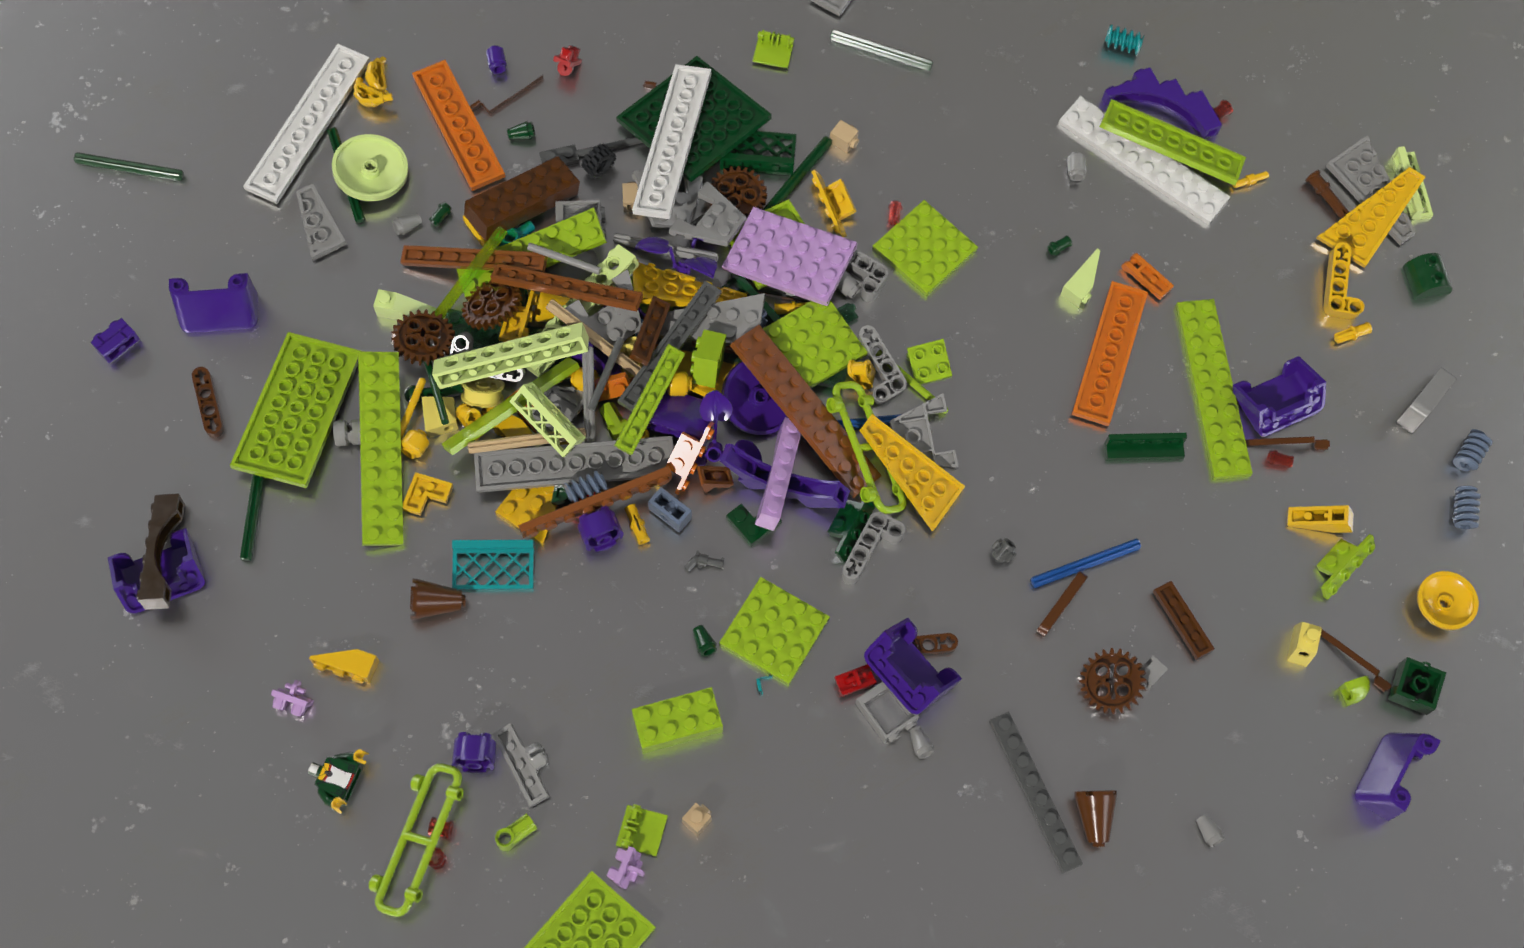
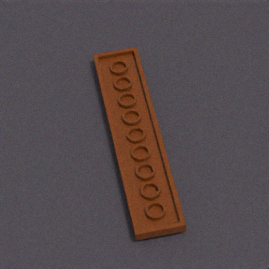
(802, 407)

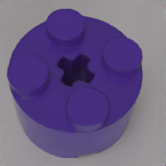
(600, 529)
(474, 752)

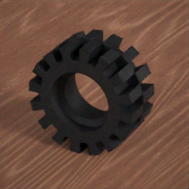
(598, 160)

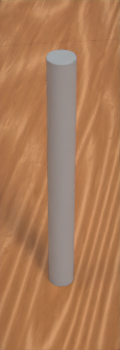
(564, 258)

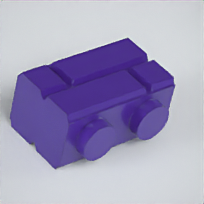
(114, 340)

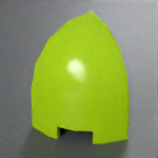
(1355, 690)

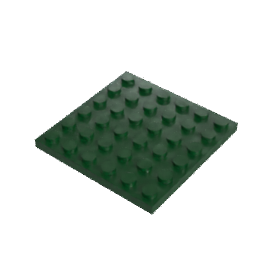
(723, 123)

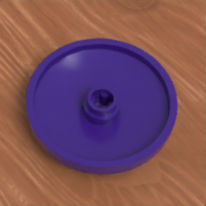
(752, 405)

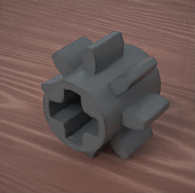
(1004, 550)

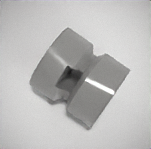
(346, 432)

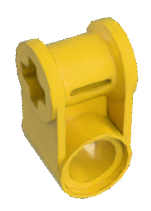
(862, 373)
(467, 415)

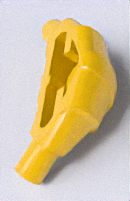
(375, 74)
(369, 96)

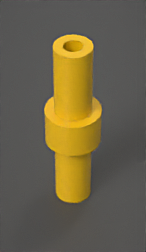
(1251, 179)

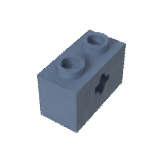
(670, 509)

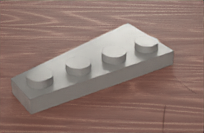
(320, 228)

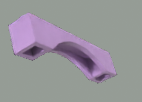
(779, 477)

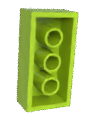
(677, 720)

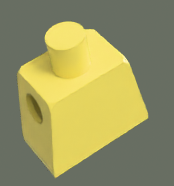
(432, 421)
(1306, 640)

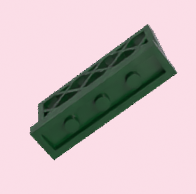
(763, 164)

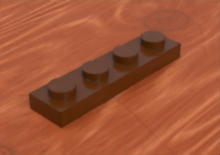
(649, 331)
(1183, 620)

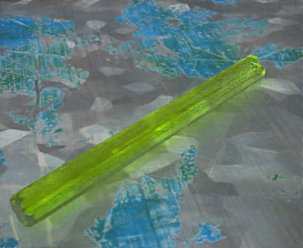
(471, 271)

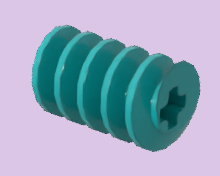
(1124, 39)

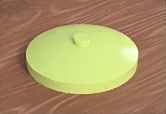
(369, 167)

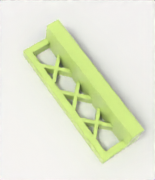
(1415, 205)
(551, 414)

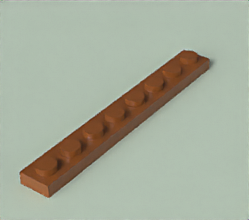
(461, 258)
(567, 287)
(588, 505)

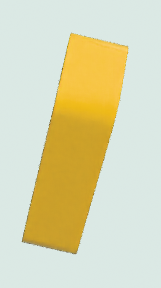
(1340, 280)

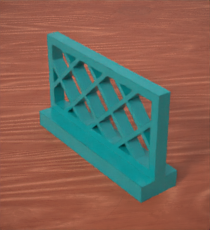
(493, 547)

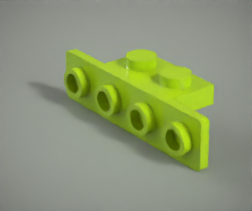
(1342, 562)

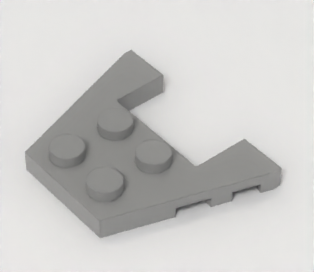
(684, 202)
(717, 225)
(610, 321)
(916, 429)

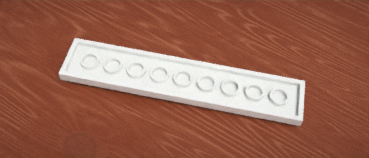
(306, 124)
(672, 142)
(1153, 168)

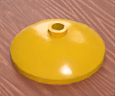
(1457, 595)

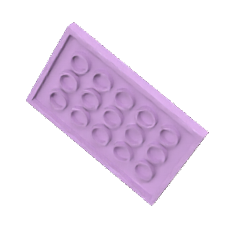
(790, 256)

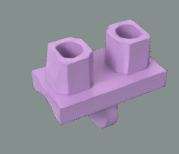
(282, 697)
(628, 869)

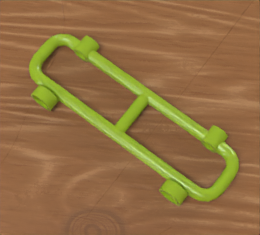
(868, 494)
(412, 894)

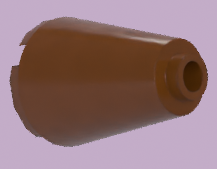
(434, 599)
(1097, 814)

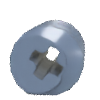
(1472, 451)
(585, 487)
(1466, 507)

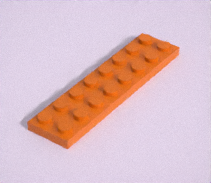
(458, 125)
(1109, 353)

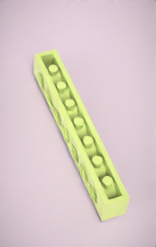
(616, 257)
(510, 355)

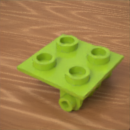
(773, 49)
(929, 361)
(641, 830)

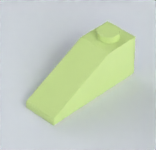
(1079, 287)
(395, 305)

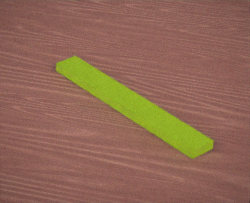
(506, 409)

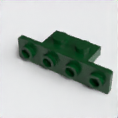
(849, 525)

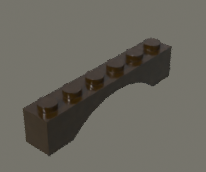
(166, 516)

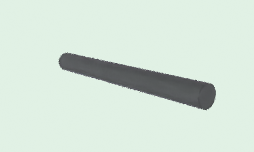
(606, 373)

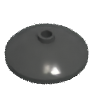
(570, 271)

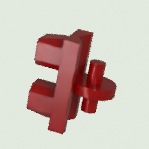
(567, 60)
(855, 680)

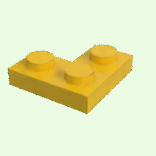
(421, 489)

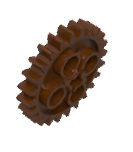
(737, 193)
(491, 305)
(422, 337)
(1094, 682)

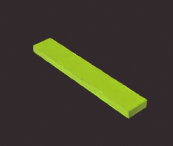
(649, 399)

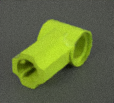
(613, 419)
(517, 831)

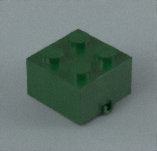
(1417, 685)

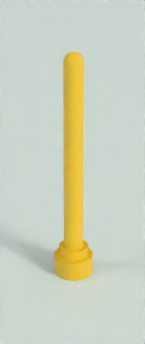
(411, 405)

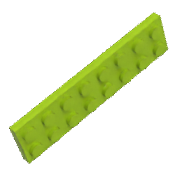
(1173, 142)
(567, 237)

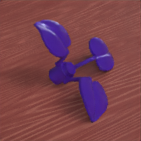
(660, 246)
(718, 407)

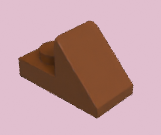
(714, 477)

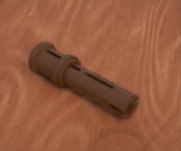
(1323, 188)

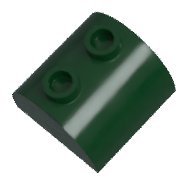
(1427, 276)

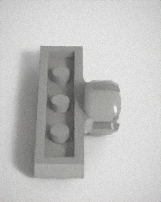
(524, 763)

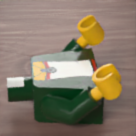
(338, 777)

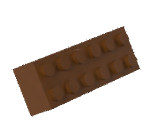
(521, 197)

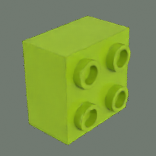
(708, 358)

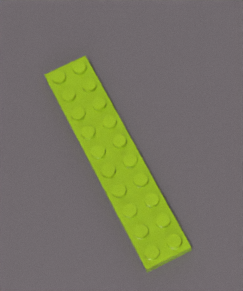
(1213, 389)
(380, 449)

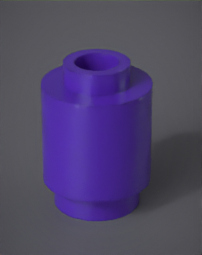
(496, 59)

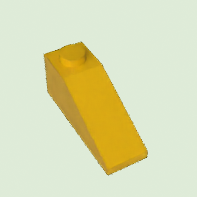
(1322, 518)

